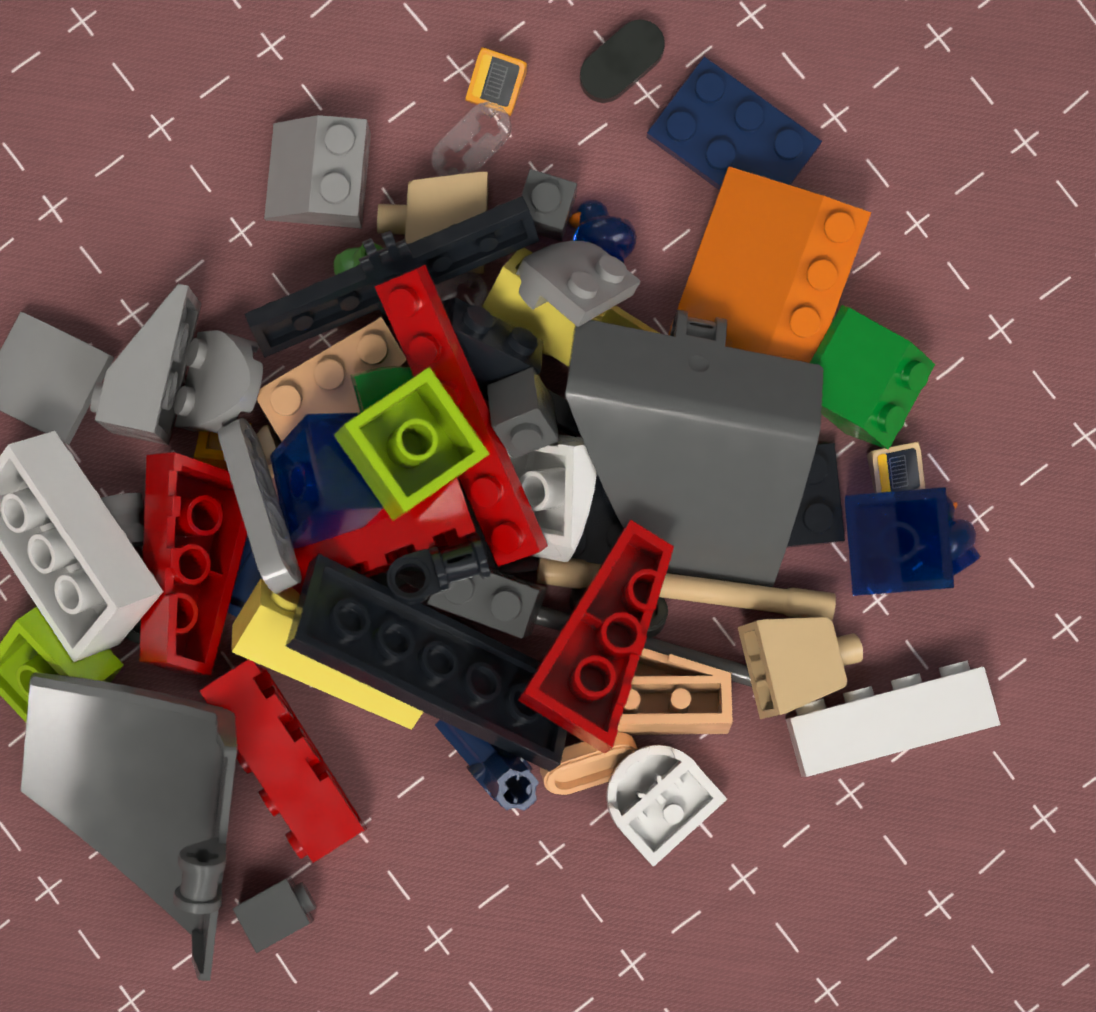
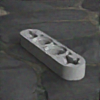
(259, 506)

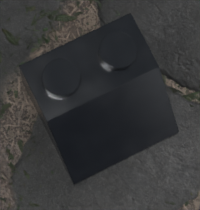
(492, 345)

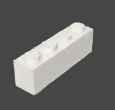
(892, 721)

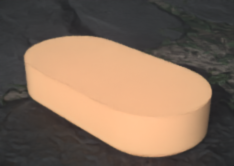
(586, 766)

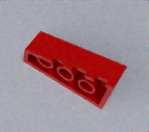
(435, 521)
(194, 553)
(596, 653)
(285, 762)

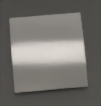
(48, 376)

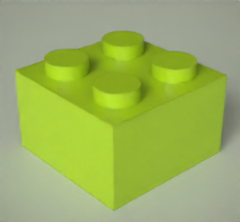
(410, 443)

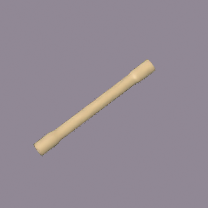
(790, 601)

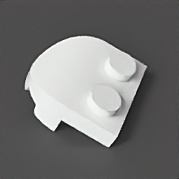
(660, 799)

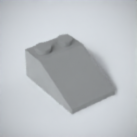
(149, 372)

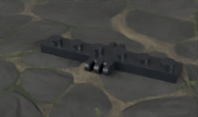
(354, 294)

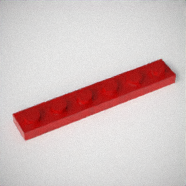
(492, 482)

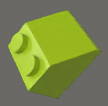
(35, 648)

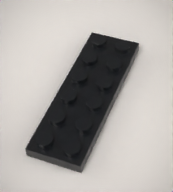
(422, 660)

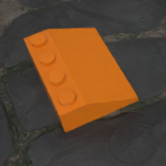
(773, 265)

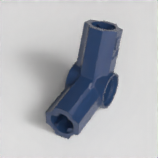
(496, 770)

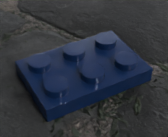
(725, 124)

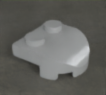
(575, 280)
(219, 381)

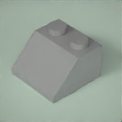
(318, 171)

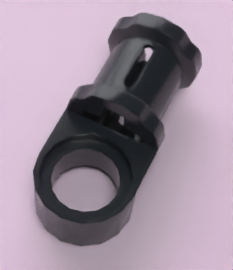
(440, 568)

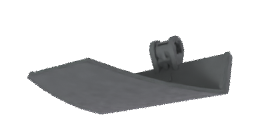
(698, 440)
(141, 785)

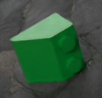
(869, 377)

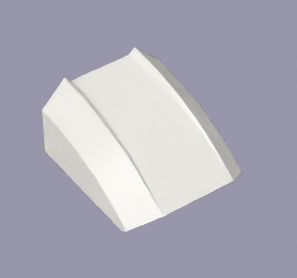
(560, 492)

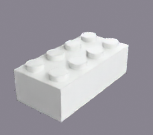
(69, 548)

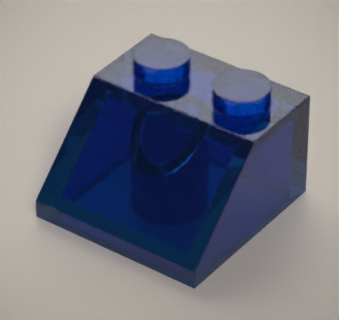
(319, 483)
(899, 542)

